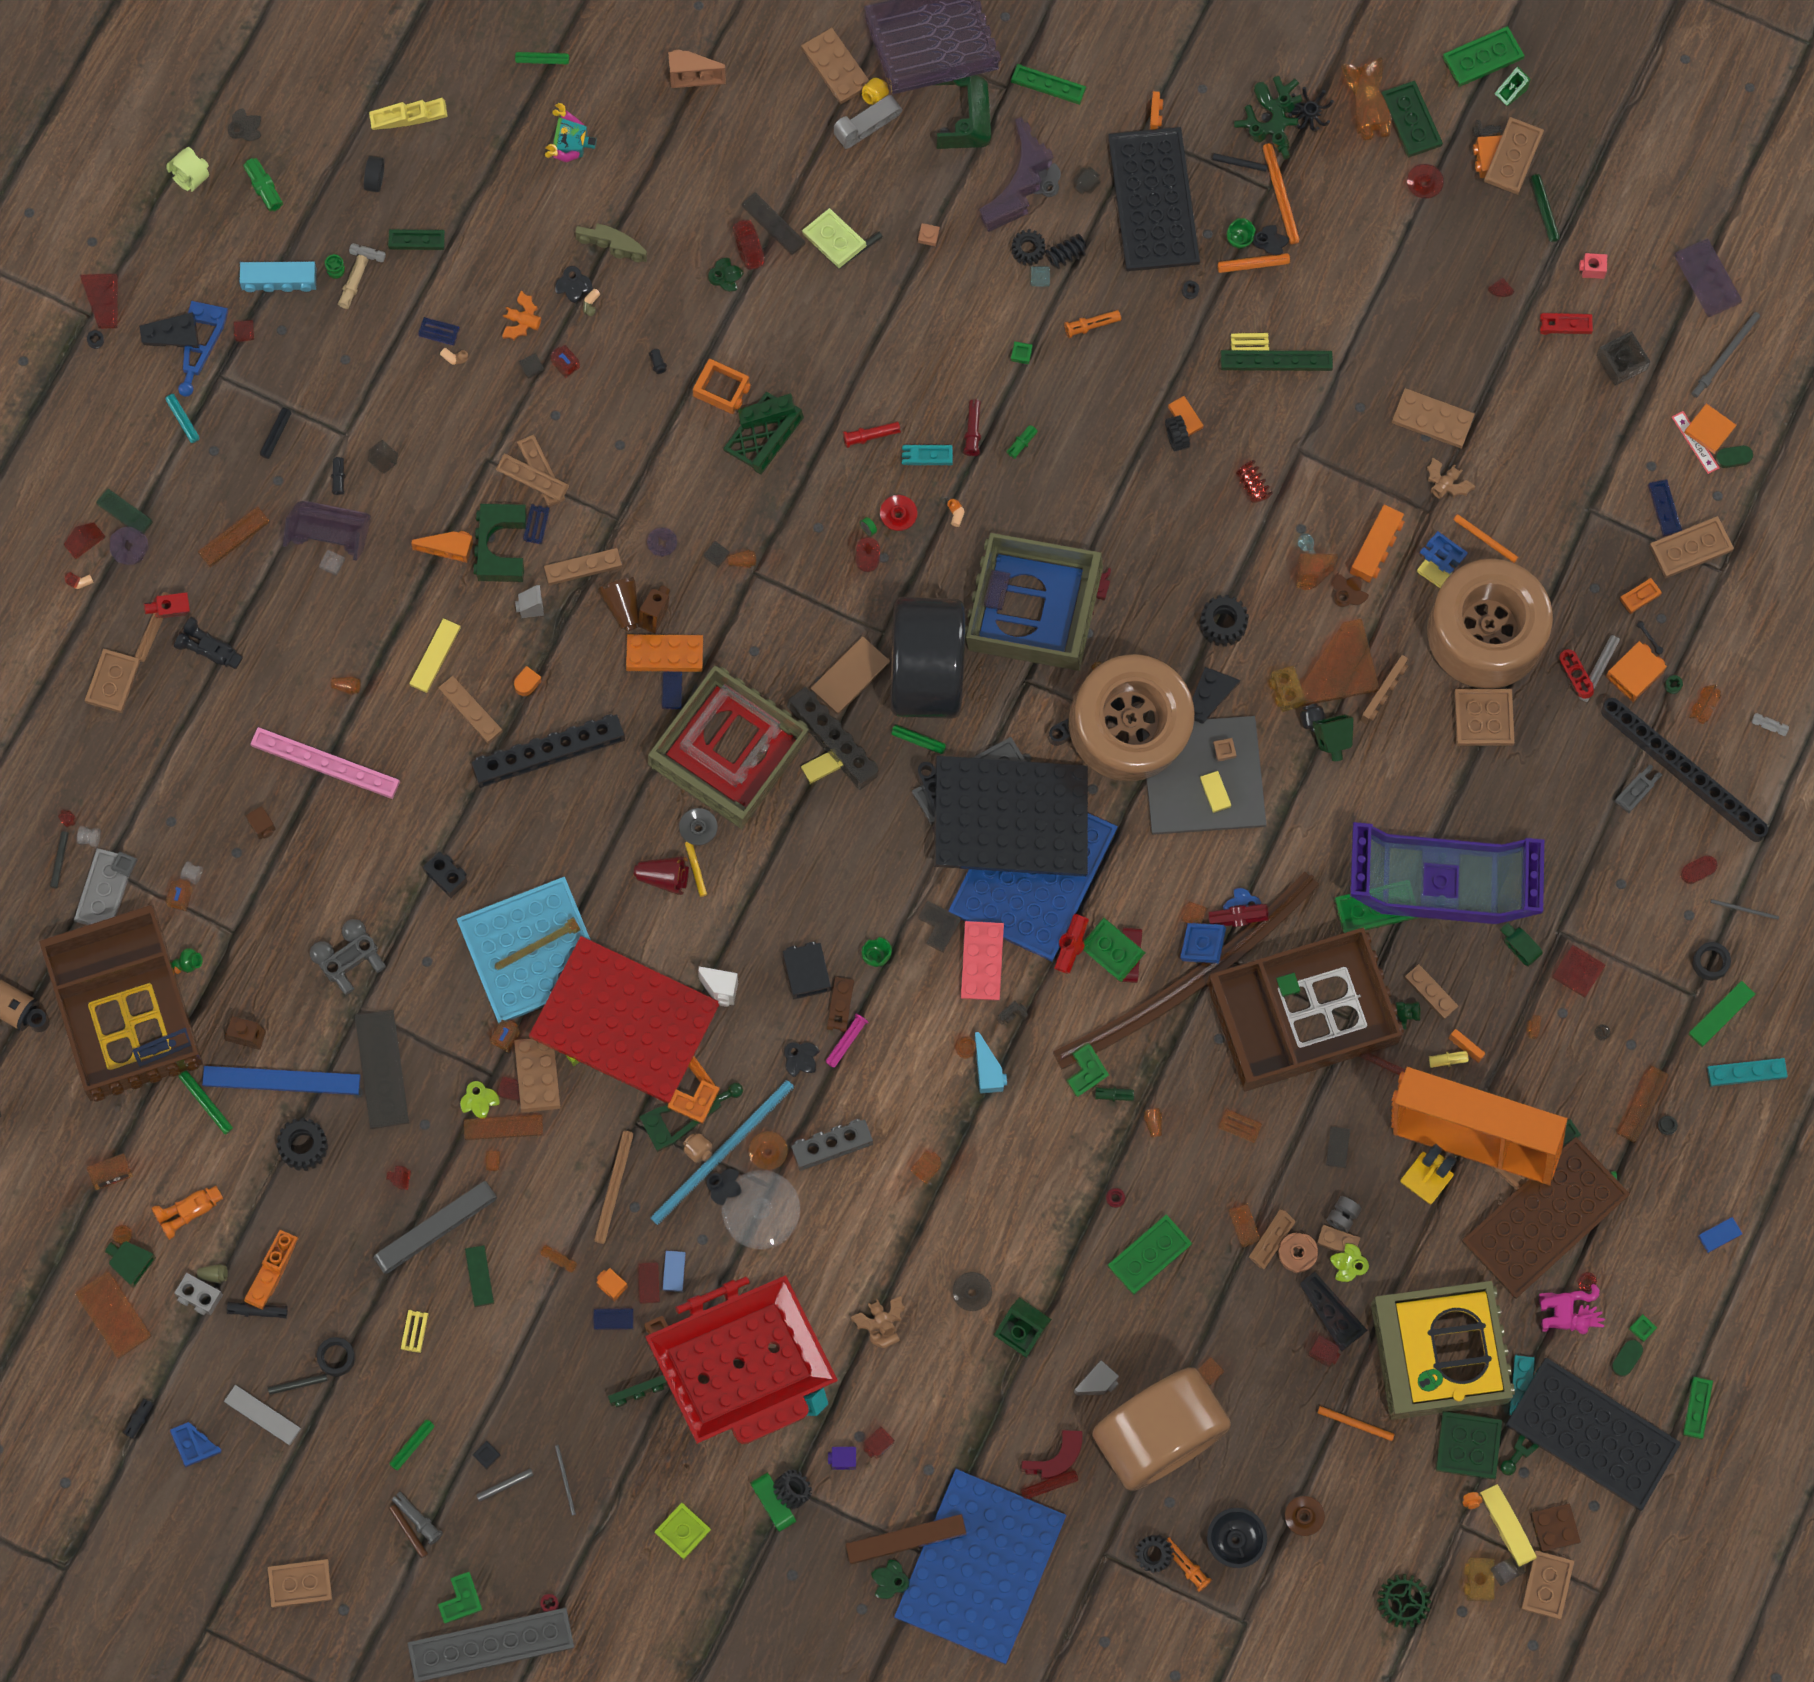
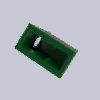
(1334, 735)
(129, 1261)

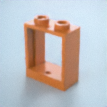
(704, 378)

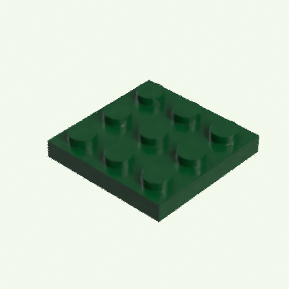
(1468, 1445)

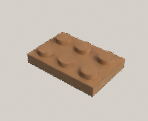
(112, 680)
(300, 1583)
(1547, 1585)

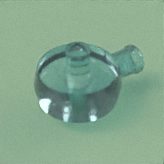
(1306, 543)

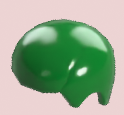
(1240, 233)
(876, 952)

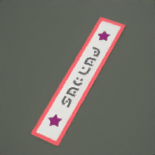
(1701, 452)

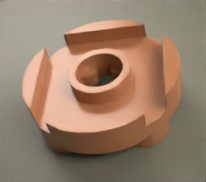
(1299, 1241)

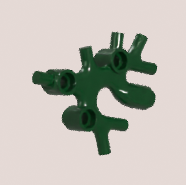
(1278, 107)

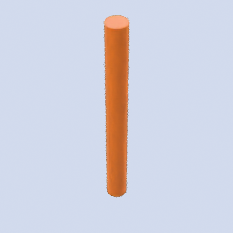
(1485, 538)
(1355, 1423)

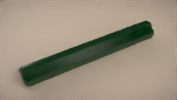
(1545, 208)

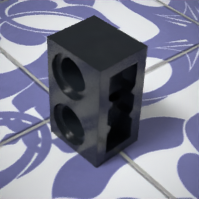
(442, 876)

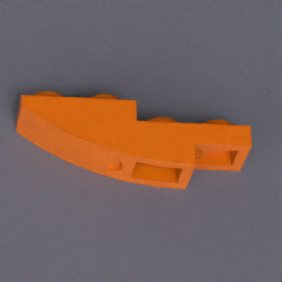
(271, 1269)

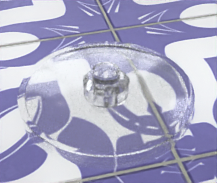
(764, 1210)

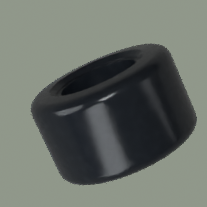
(927, 657)

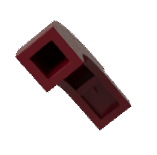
(1069, 1452)

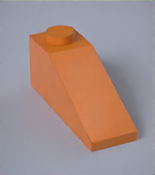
(447, 545)

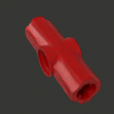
(1071, 944)

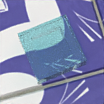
(1040, 276)

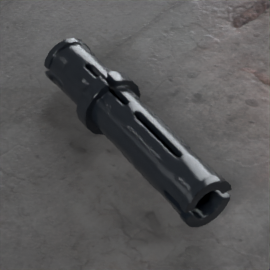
(250, 1310)

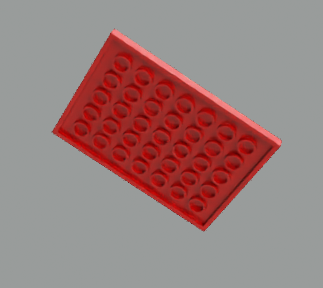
(624, 1019)

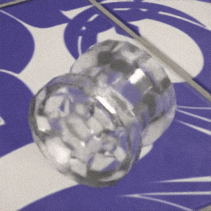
(191, 872)

